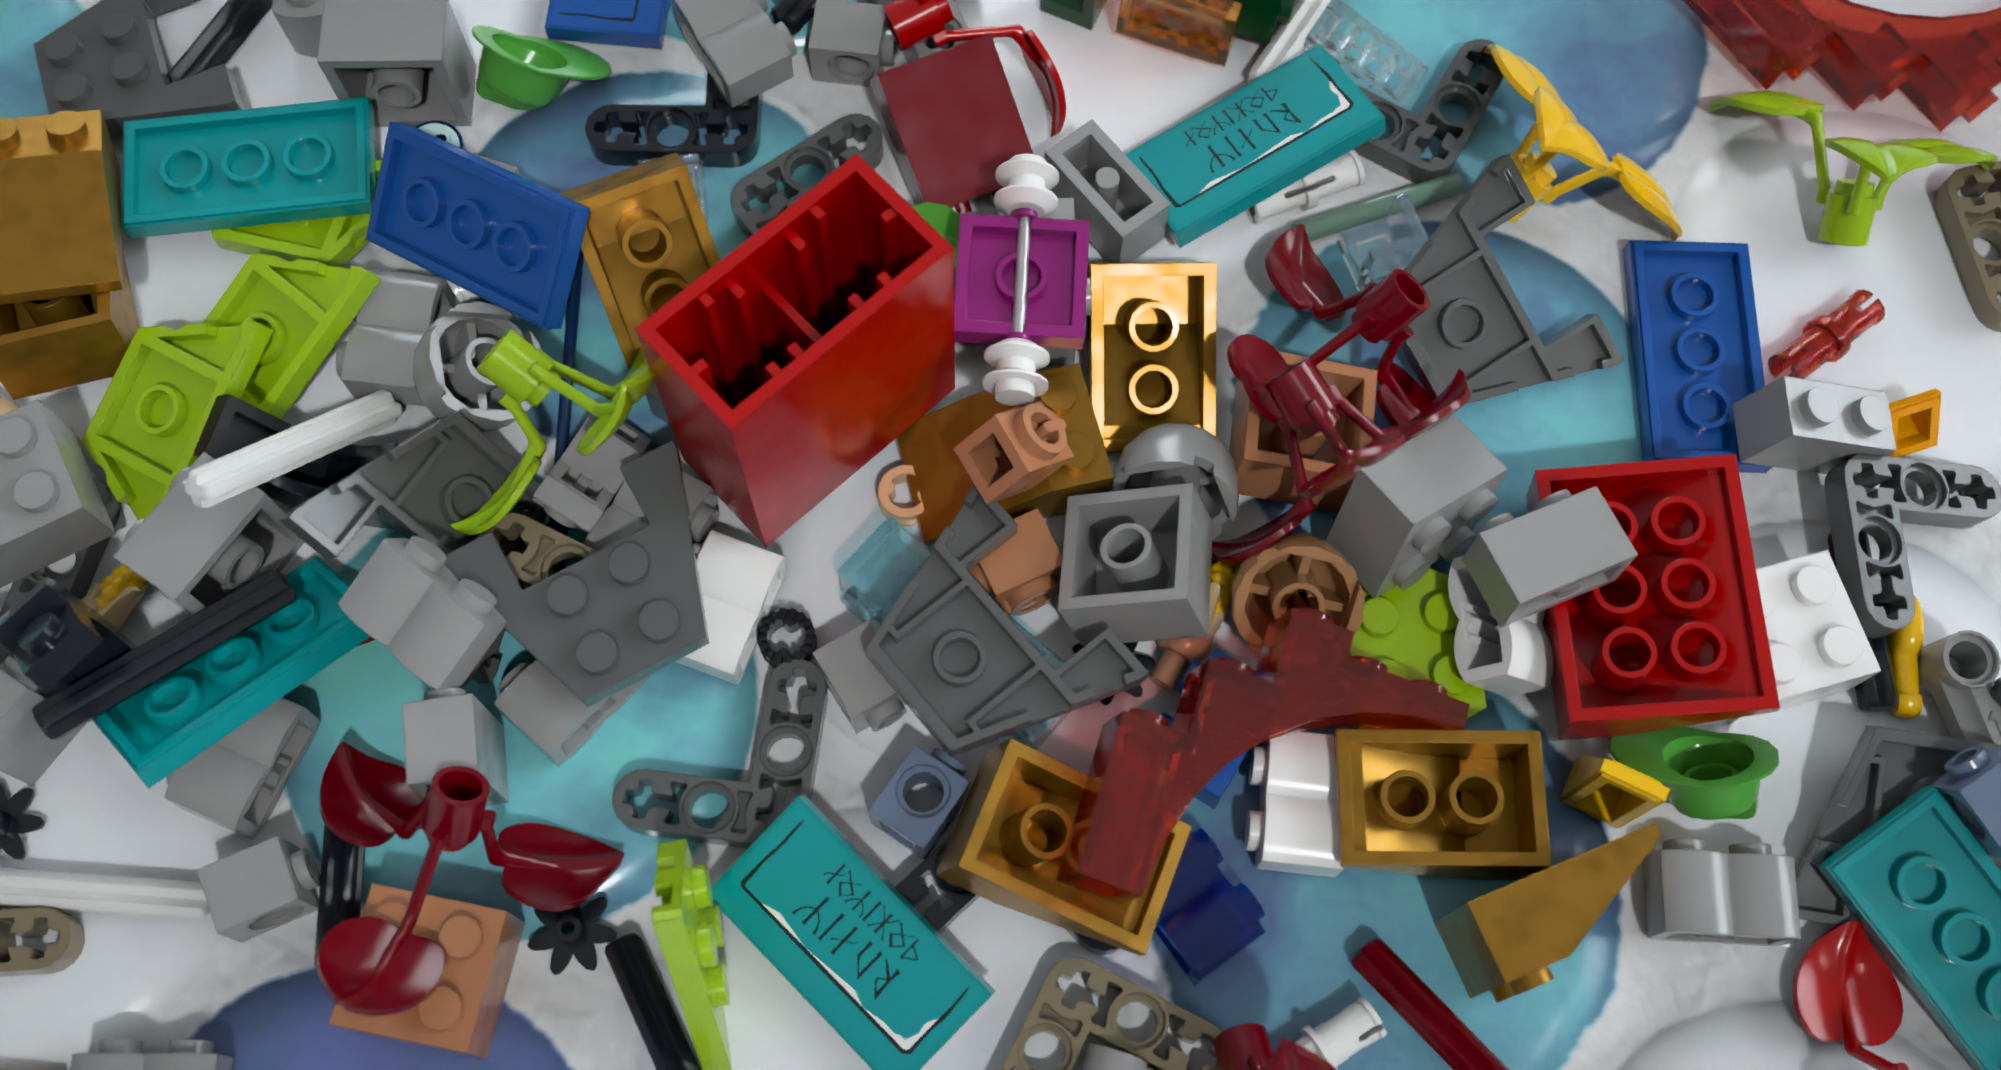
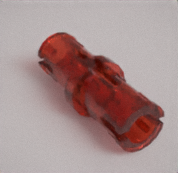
(1827, 336)

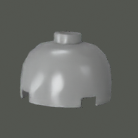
(448, 363)
(1179, 456)

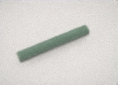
(1376, 207)

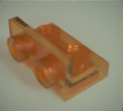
(1186, 26)

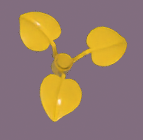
(1562, 134)

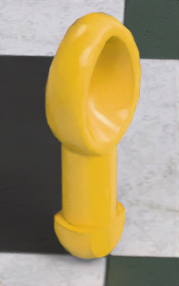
(1905, 649)

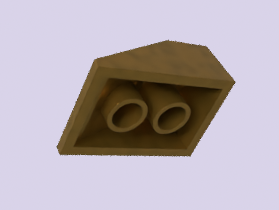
(58, 207)
(643, 241)
(65, 340)
(1151, 347)
(946, 483)
(1442, 802)
(1015, 841)
(1520, 929)

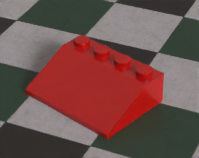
(1682, 624)

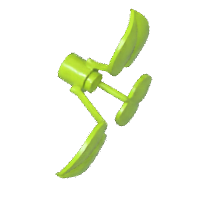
(1853, 202)
(530, 375)

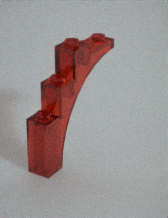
(1866, 52)
(1151, 772)

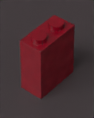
(951, 122)

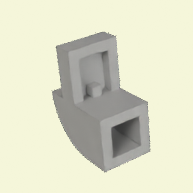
(583, 486)

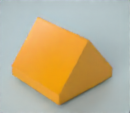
(1915, 422)

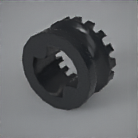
(792, 622)

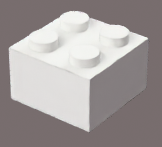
(1812, 631)

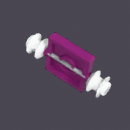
(1021, 280)

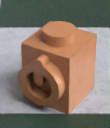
(1014, 451)
(1024, 569)

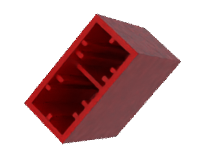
(807, 348)

